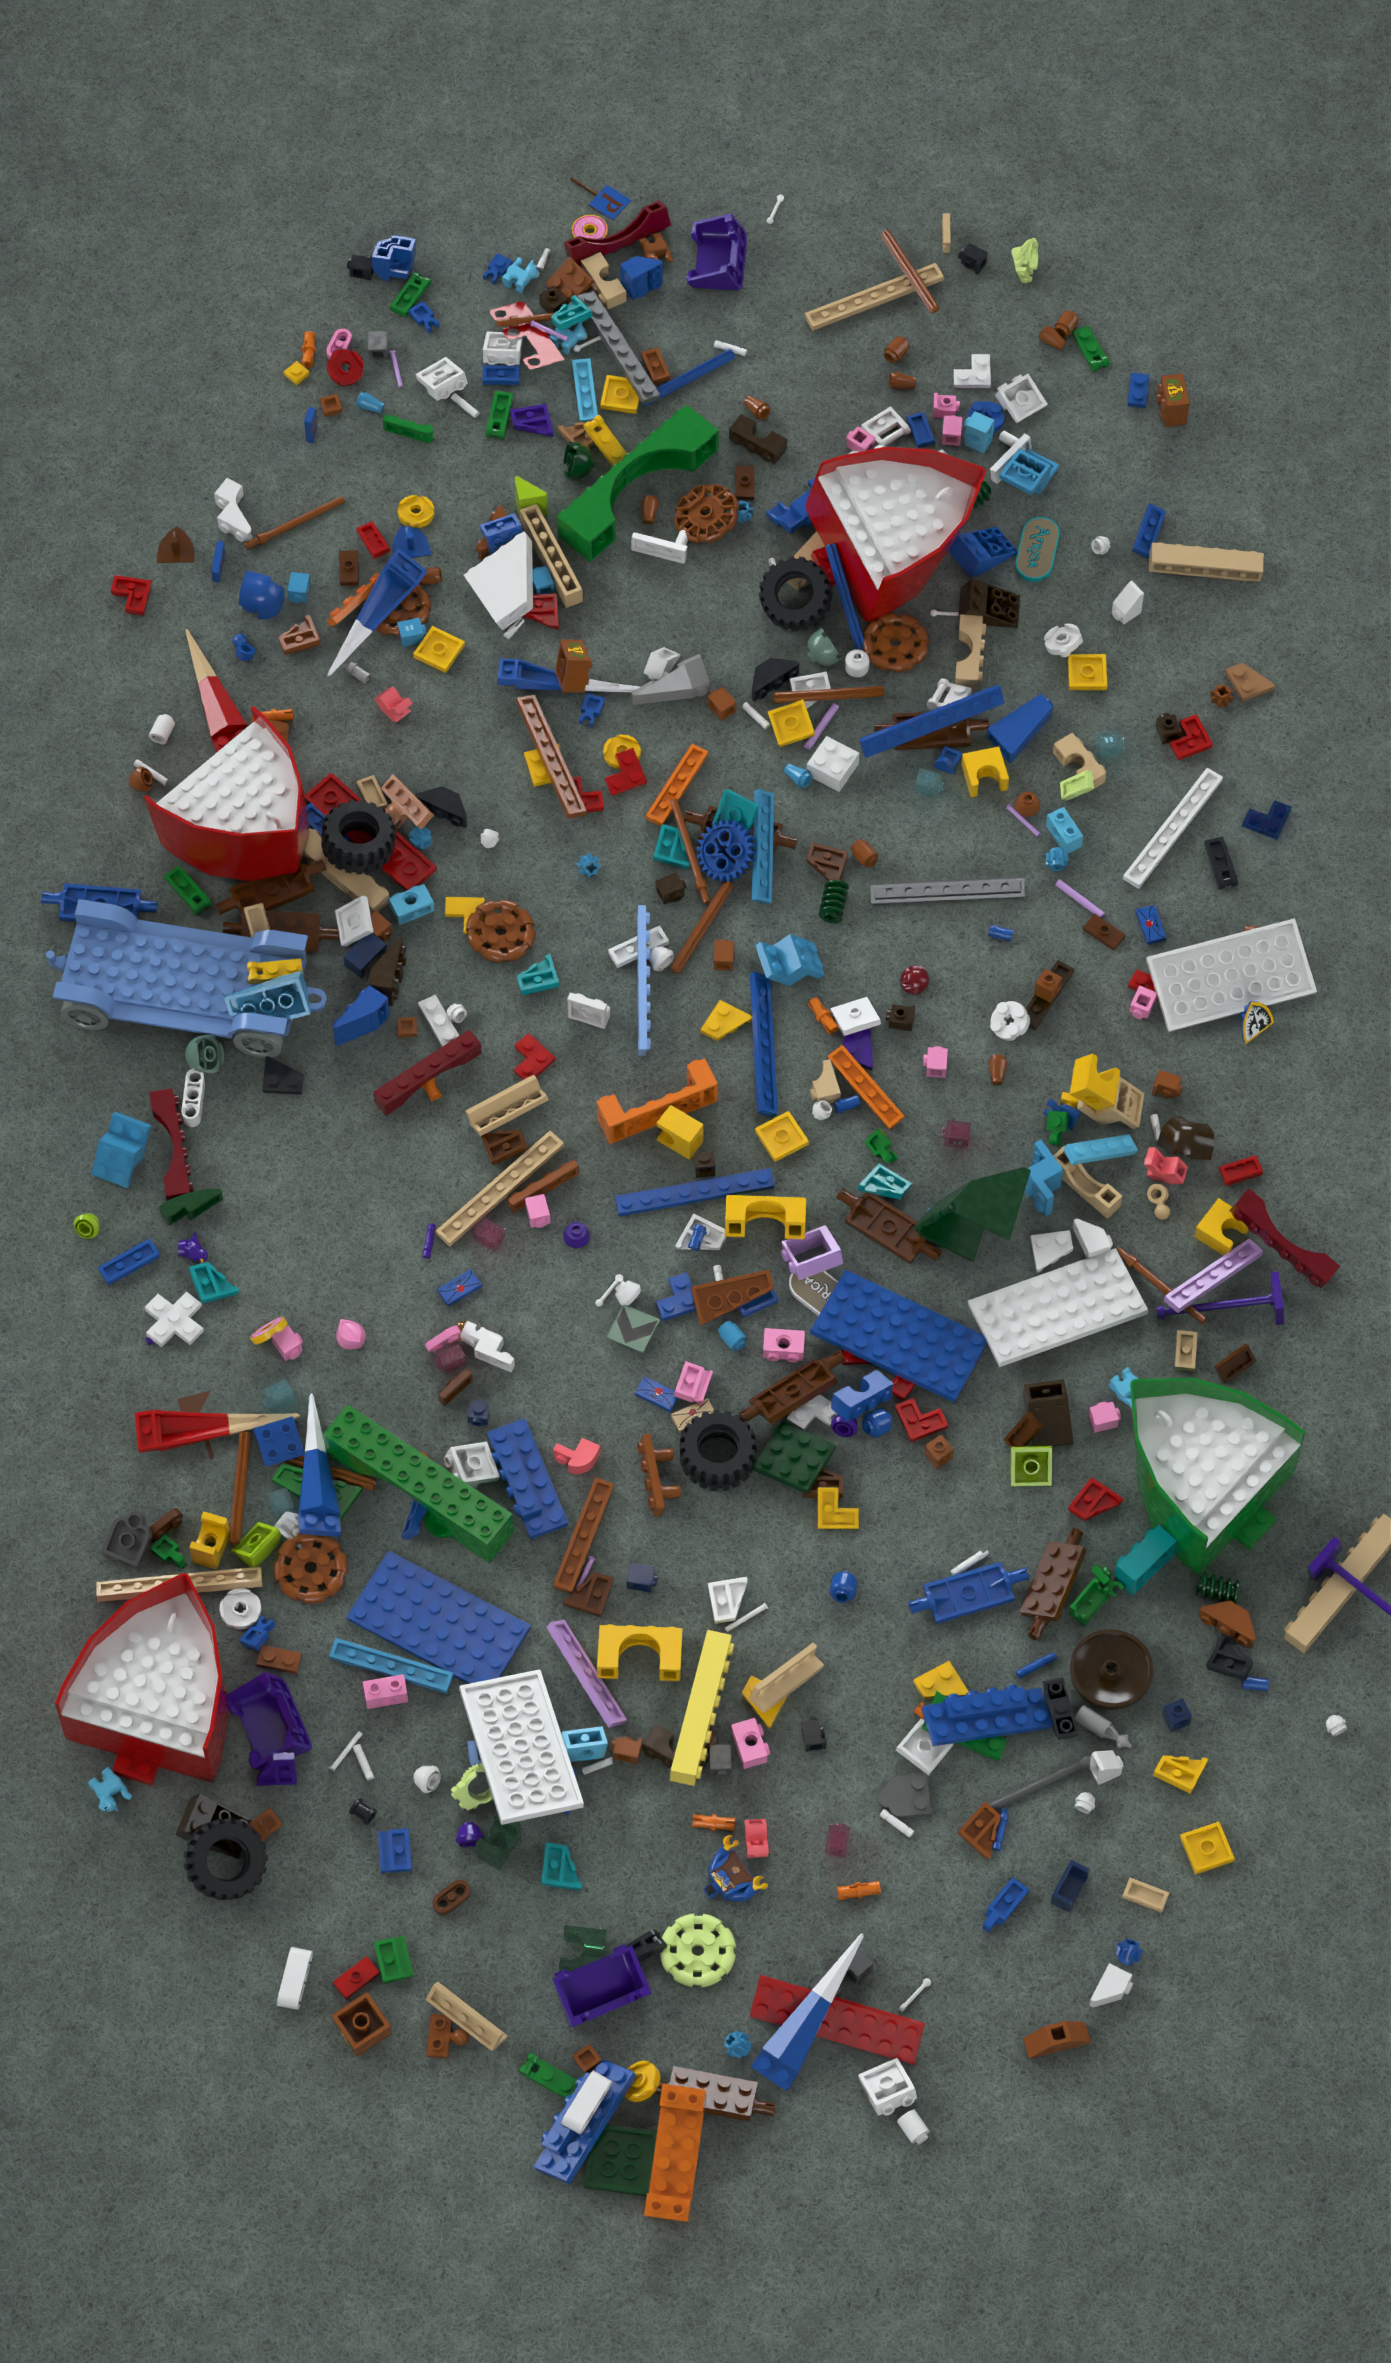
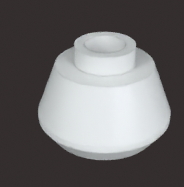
(660, 958)
(627, 1292)
(427, 1778)

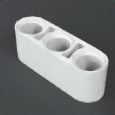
(193, 1106)
(294, 1977)
(586, 2102)

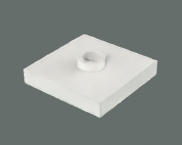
(354, 921)
(855, 1016)
(919, 1749)

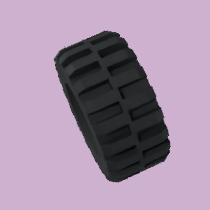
(812, 611)
(353, 856)
(718, 1474)
(253, 1865)

